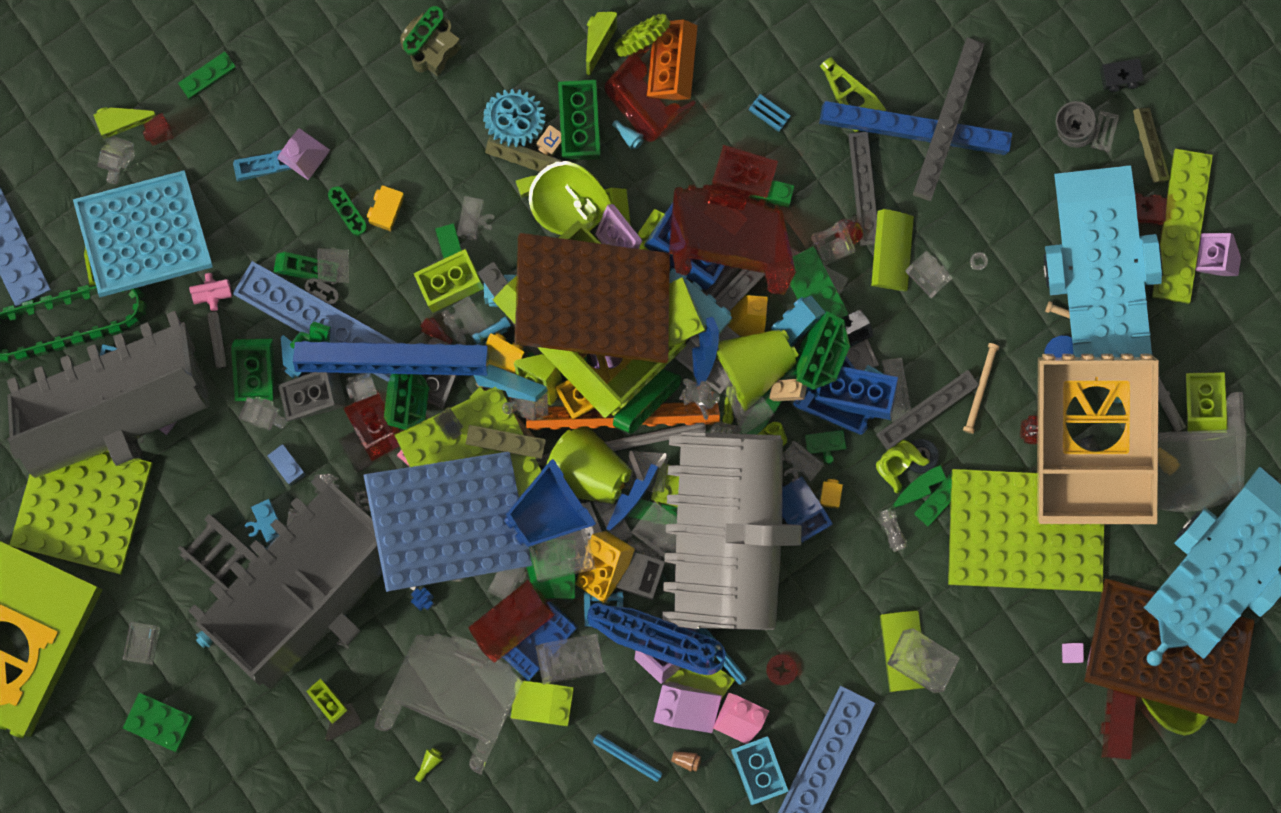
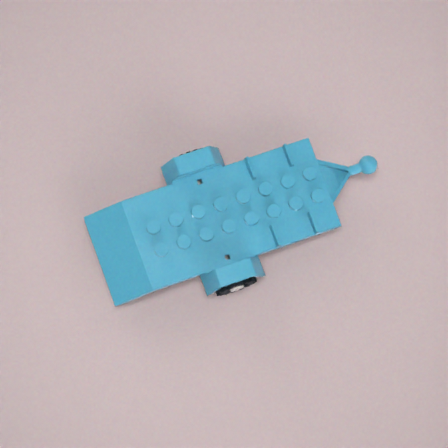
(1103, 263)
(1222, 573)

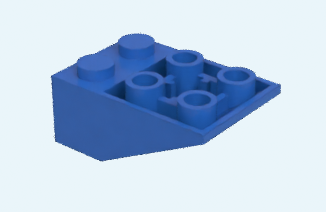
(803, 509)

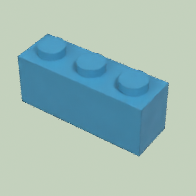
(799, 319)

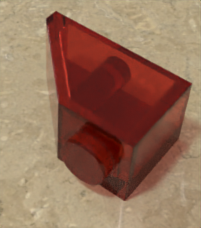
(157, 130)

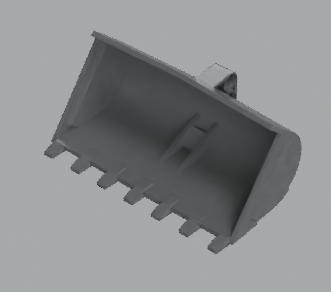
(106, 401)
(295, 587)

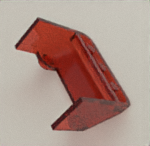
(629, 94)

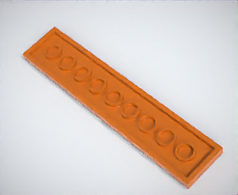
(666, 414)

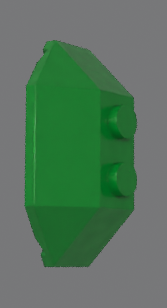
(823, 352)
(406, 400)

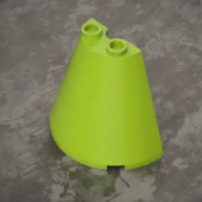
(756, 363)
(590, 465)

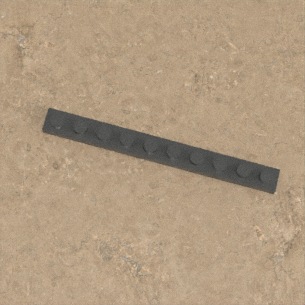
(948, 119)

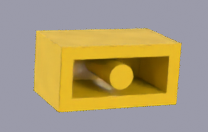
(385, 208)

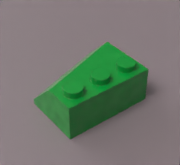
(555, 589)

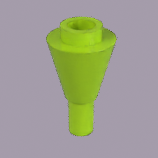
(430, 760)

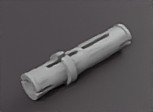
(1169, 408)

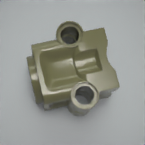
(436, 50)

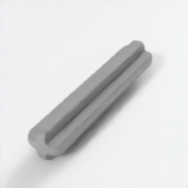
(217, 341)

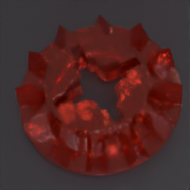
(789, 664)

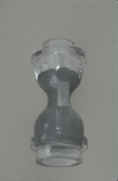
(895, 537)

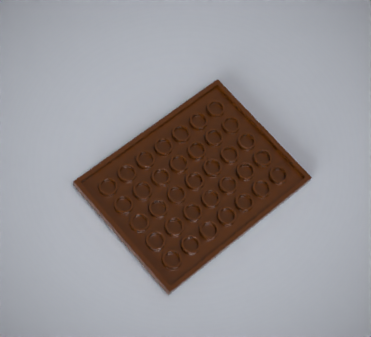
(592, 298)
(1183, 680)

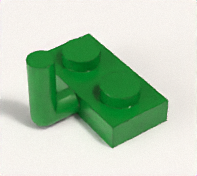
(317, 333)
(825, 444)

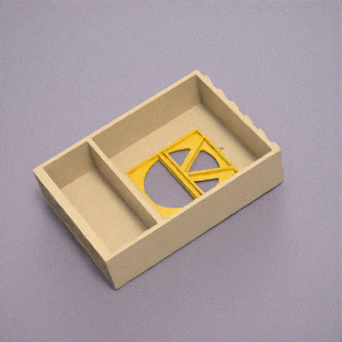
(1104, 484)

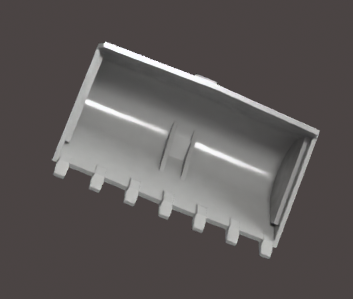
(728, 531)

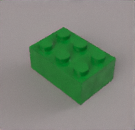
(158, 722)

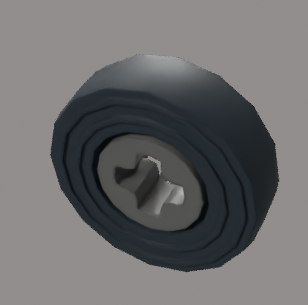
(930, 452)

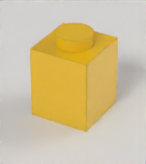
(831, 493)

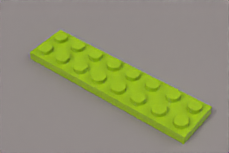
(1183, 224)

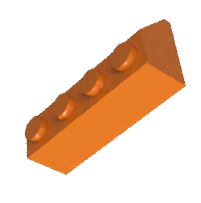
(673, 62)

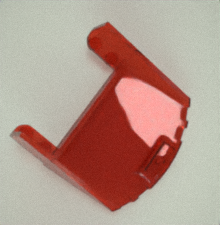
(732, 231)

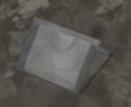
(141, 643)

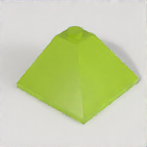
(599, 34)

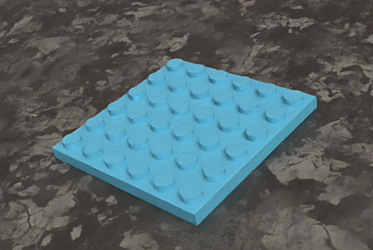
(142, 233)

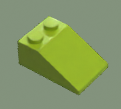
(683, 313)
(1206, 401)
(543, 703)

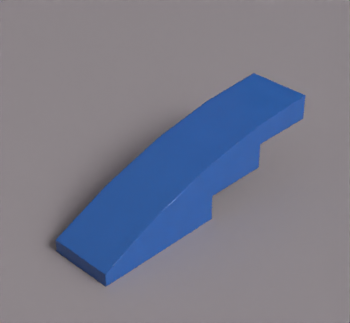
(706, 352)
(627, 504)

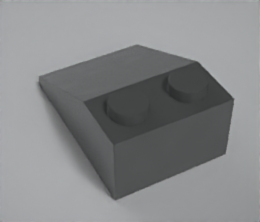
(439, 385)
(312, 395)

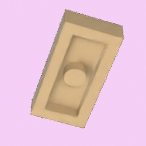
(787, 390)

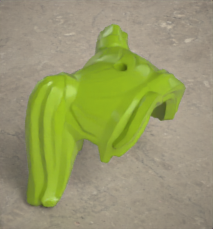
(897, 460)

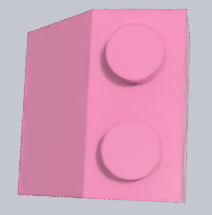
(740, 718)

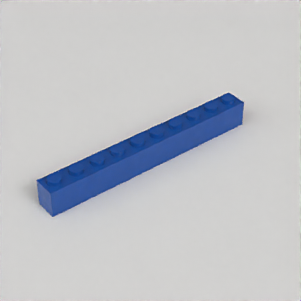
(912, 127)
(391, 358)

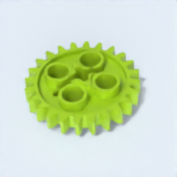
(641, 35)

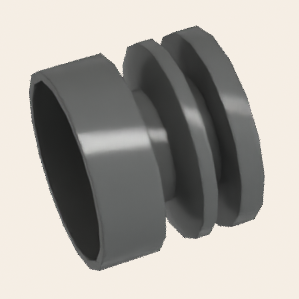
(1073, 114)

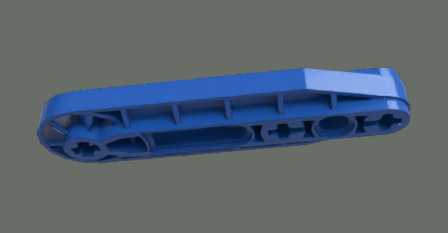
(657, 638)

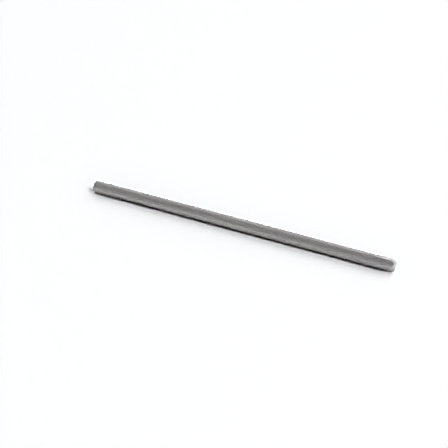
(643, 439)

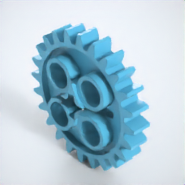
(517, 104)

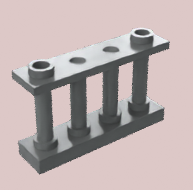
(226, 539)

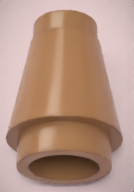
(687, 760)

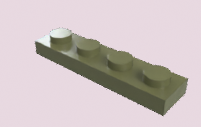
(1151, 145)
(519, 155)
(505, 442)

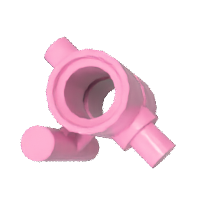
(211, 291)

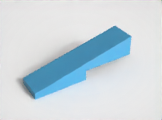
(258, 166)
(513, 384)

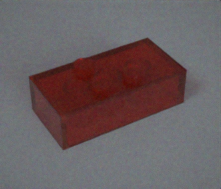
(511, 621)
(1118, 725)

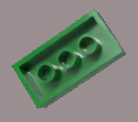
(814, 281)

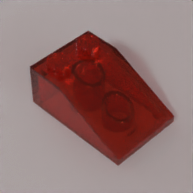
(744, 171)
(371, 427)

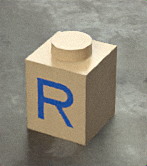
(549, 141)

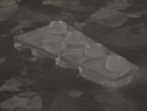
(754, 415)

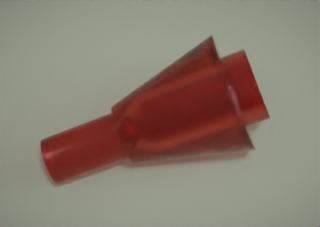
(431, 327)

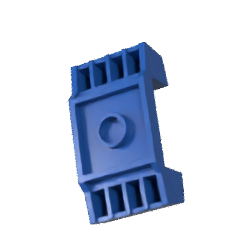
(524, 655)

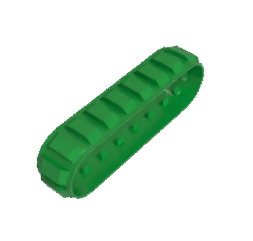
(77, 338)

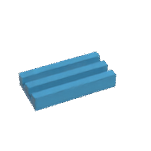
(756, 103)

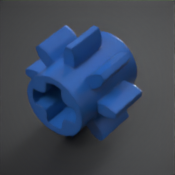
(422, 598)

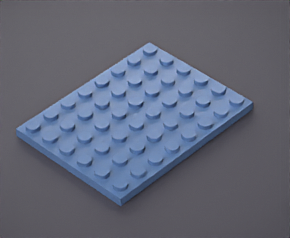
(445, 520)

